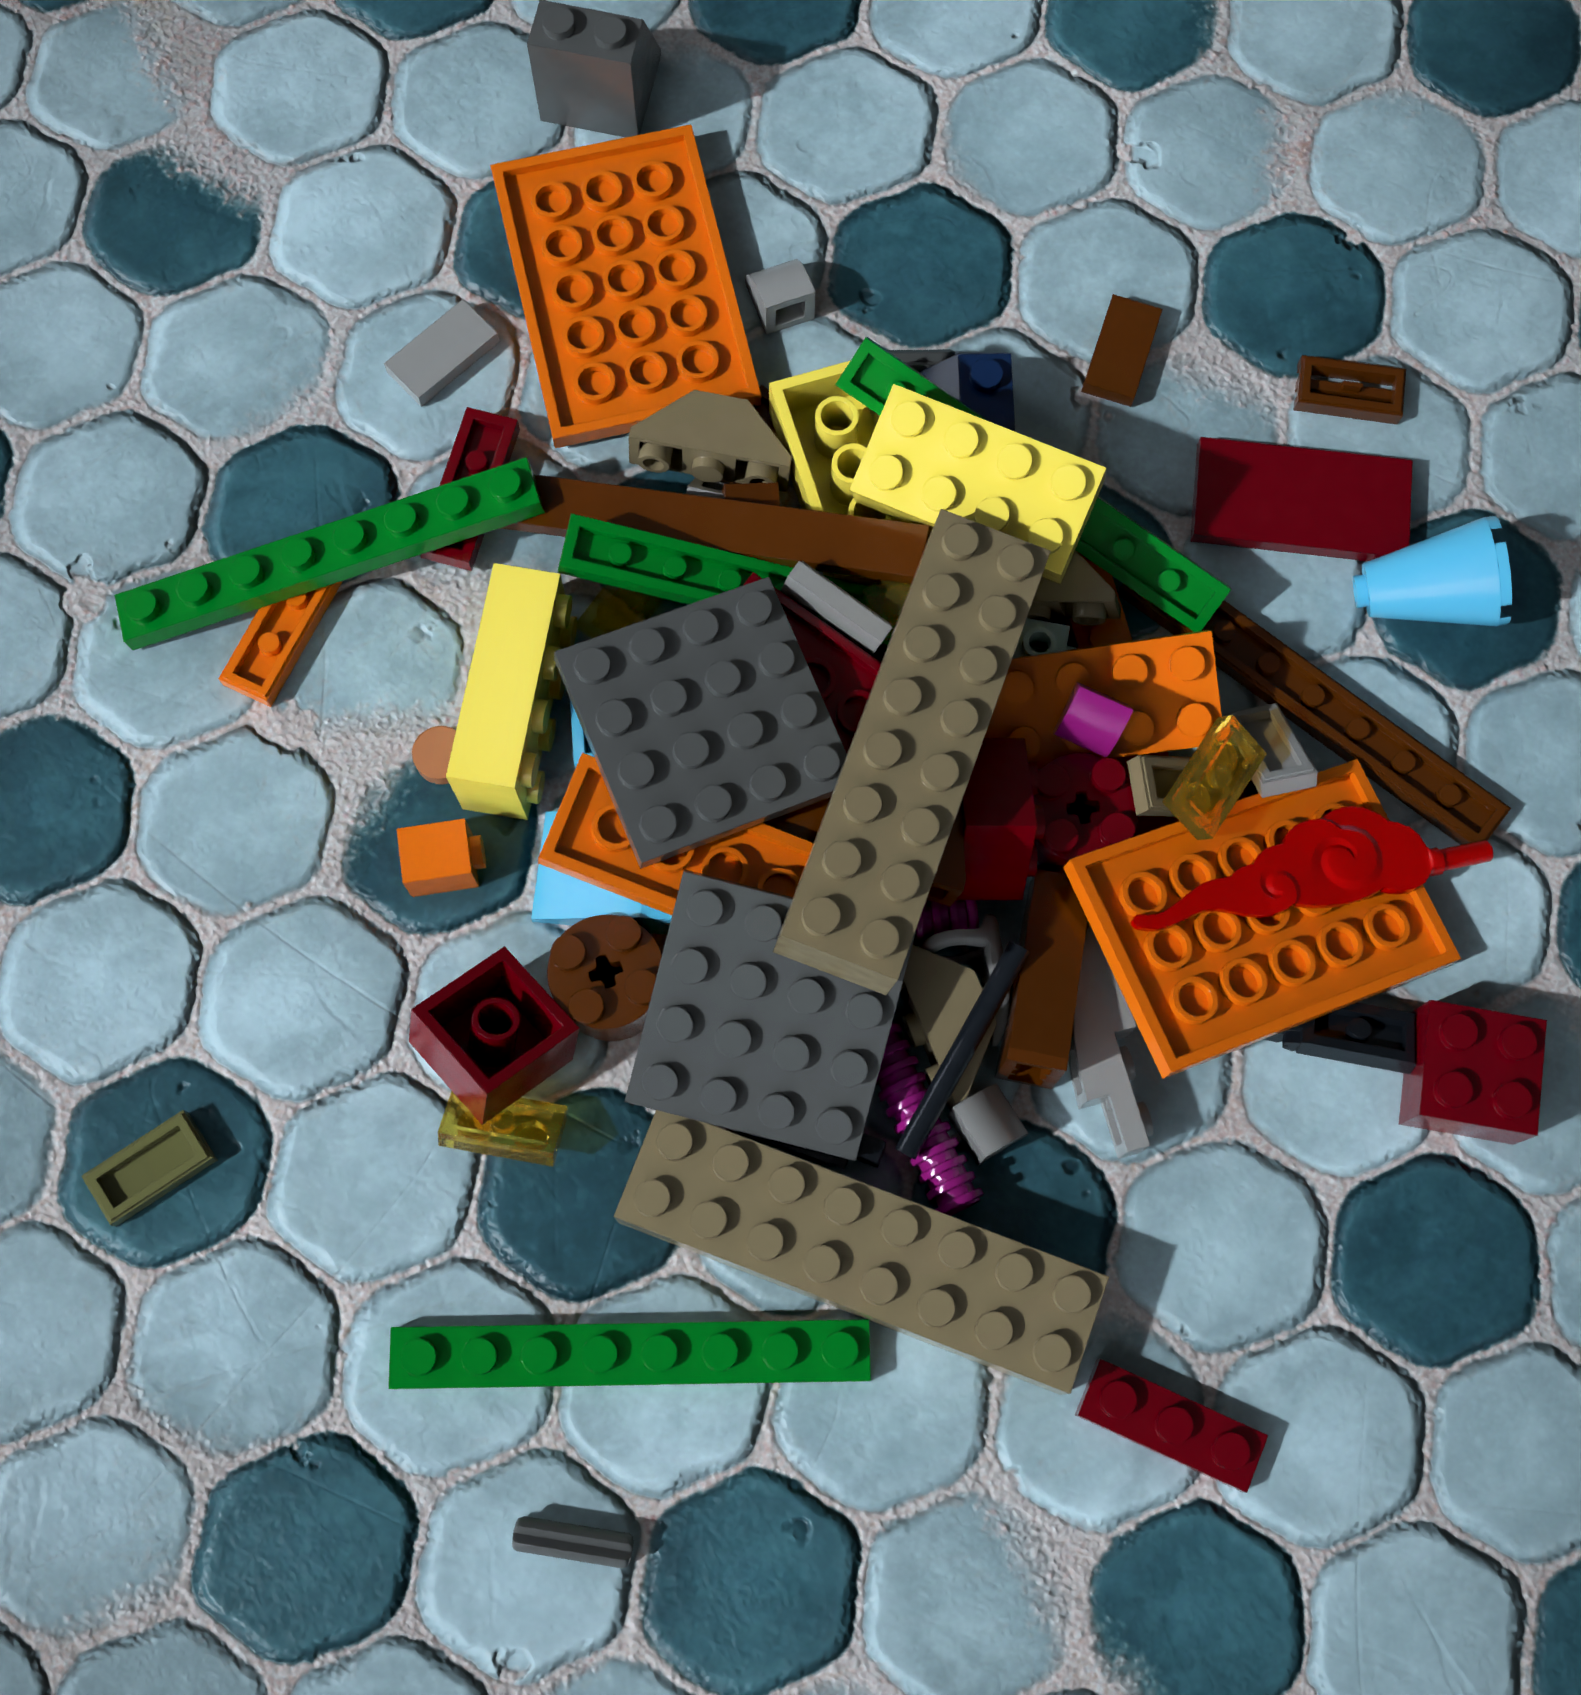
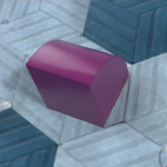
(1092, 720)

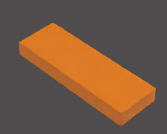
(275, 644)

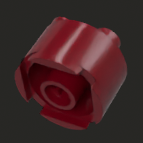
(1097, 791)

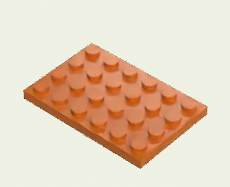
(622, 281)
(1238, 977)

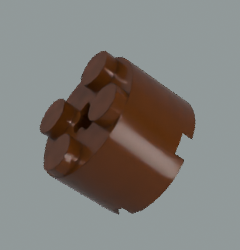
(577, 965)

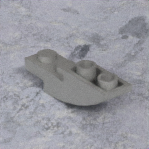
(1096, 1062)

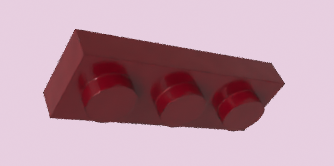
(480, 445)
(1171, 1425)

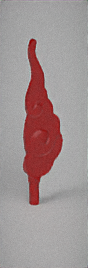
(1324, 866)

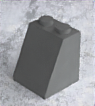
(592, 68)

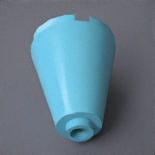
(1441, 579)

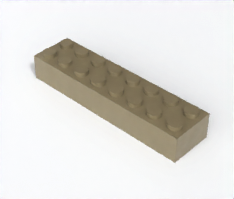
(912, 754)
(863, 1250)

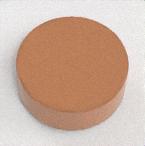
(432, 753)

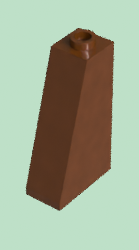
(1046, 988)

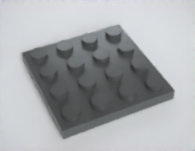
(703, 721)
(756, 1034)

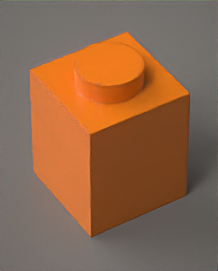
(440, 857)

